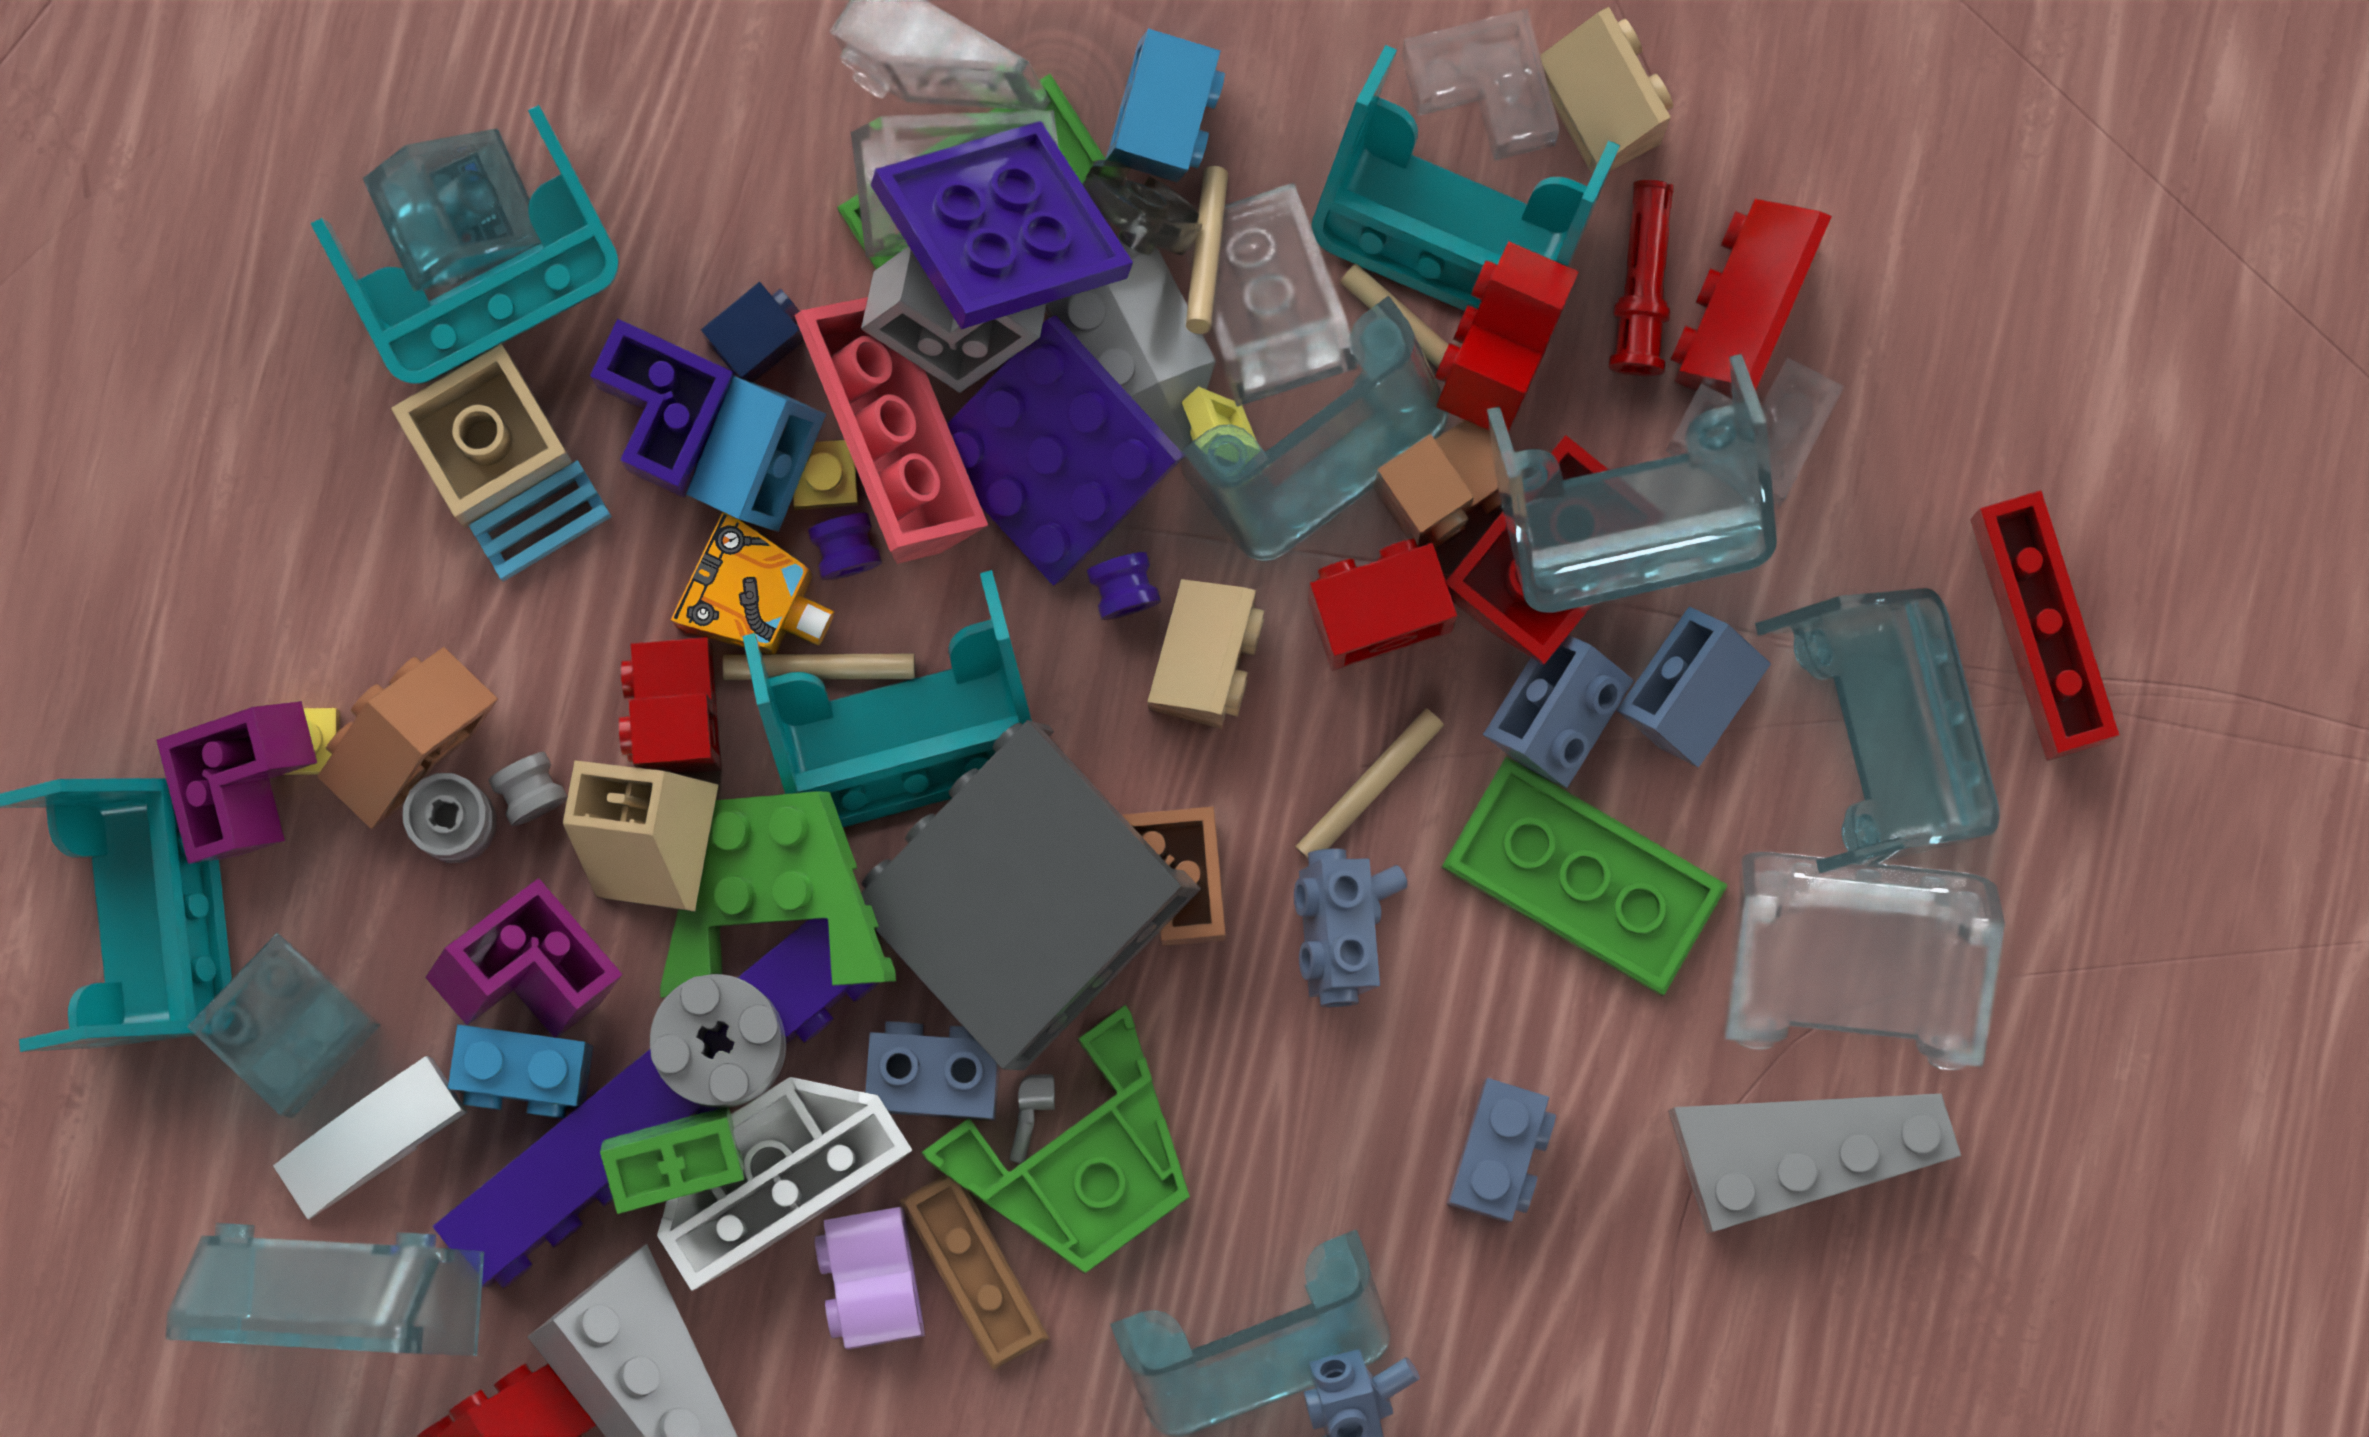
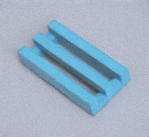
(528, 499)

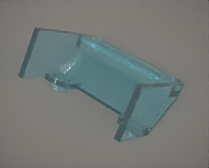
(1642, 521)
(1904, 721)
(329, 1294)

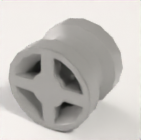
(528, 789)

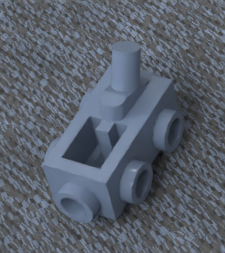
(1339, 924)
(1351, 1399)

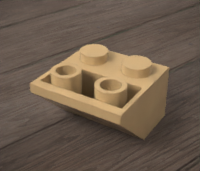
(1605, 90)
(1203, 652)
(640, 832)

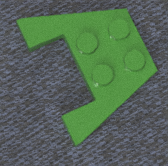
(778, 864)
(1096, 1179)

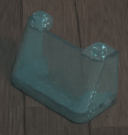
(1331, 459)
(1262, 1363)

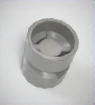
(449, 818)

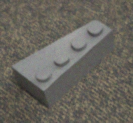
(1791, 1153)
(632, 1357)

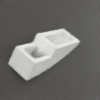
(369, 1137)

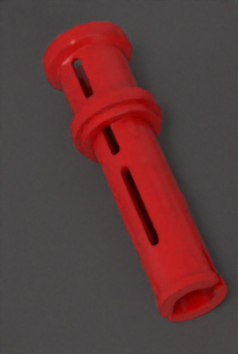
(1642, 306)

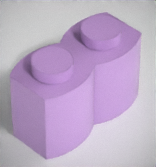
(871, 1278)

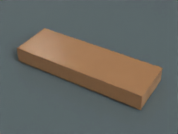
(974, 1270)

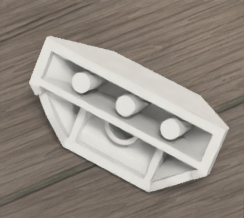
(800, 1155)

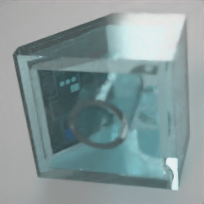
(452, 207)

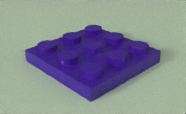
(1001, 224)
(1059, 450)

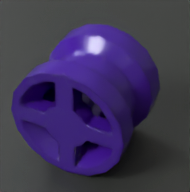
(844, 546)
(1123, 585)

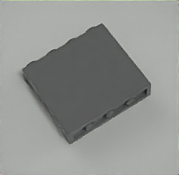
(1023, 896)

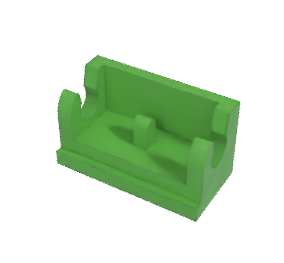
(672, 1160)

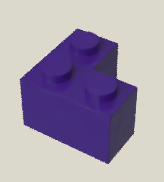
(678, 399)

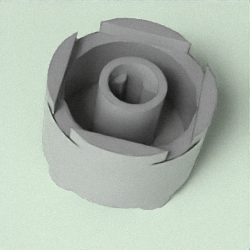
(707, 1005)

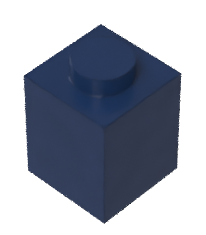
(754, 332)

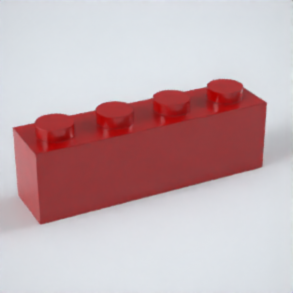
(2044, 625)

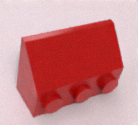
(1751, 295)
(1489, 584)

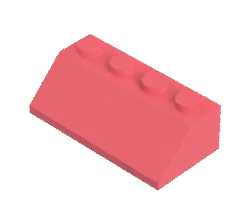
(892, 434)

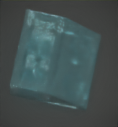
(284, 1026)

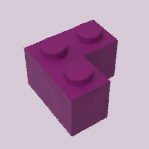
(223, 775)
(527, 949)

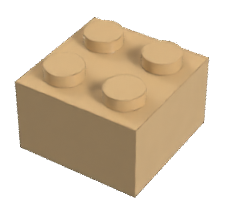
(481, 435)

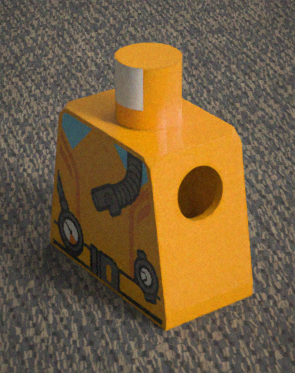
(749, 588)

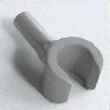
(1034, 1093)

